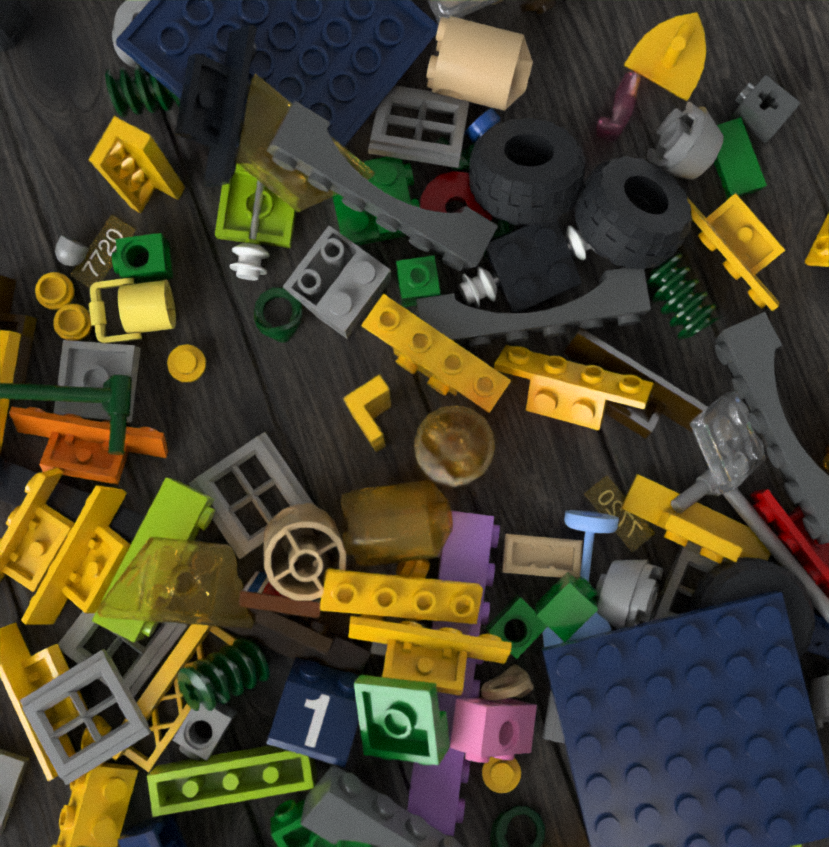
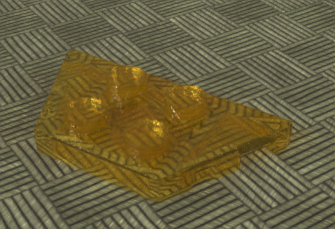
(261, 120)
(179, 585)

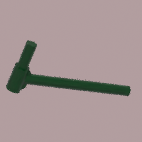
(114, 398)

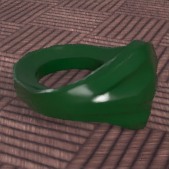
(284, 332)
(500, 825)

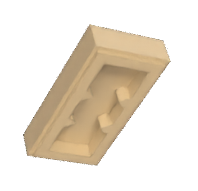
(541, 556)

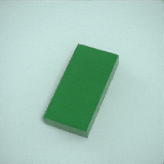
(737, 161)

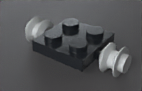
(528, 266)

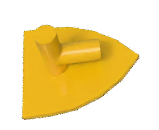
(672, 55)

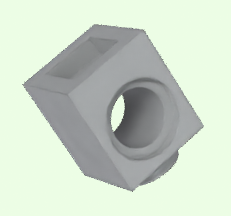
(195, 746)

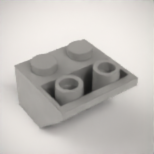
(338, 281)

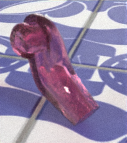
(623, 107)

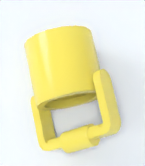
(140, 305)

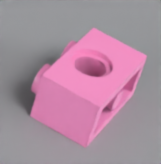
(492, 728)

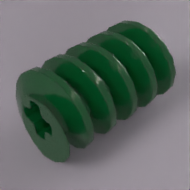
(138, 92)
(680, 298)
(223, 672)

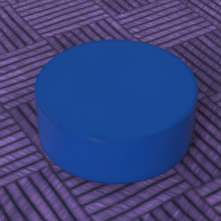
(482, 125)

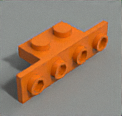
(82, 445)

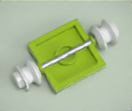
(253, 216)

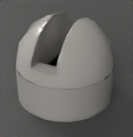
(70, 251)

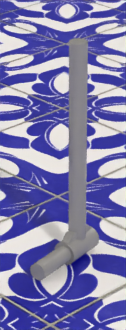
(706, 485)

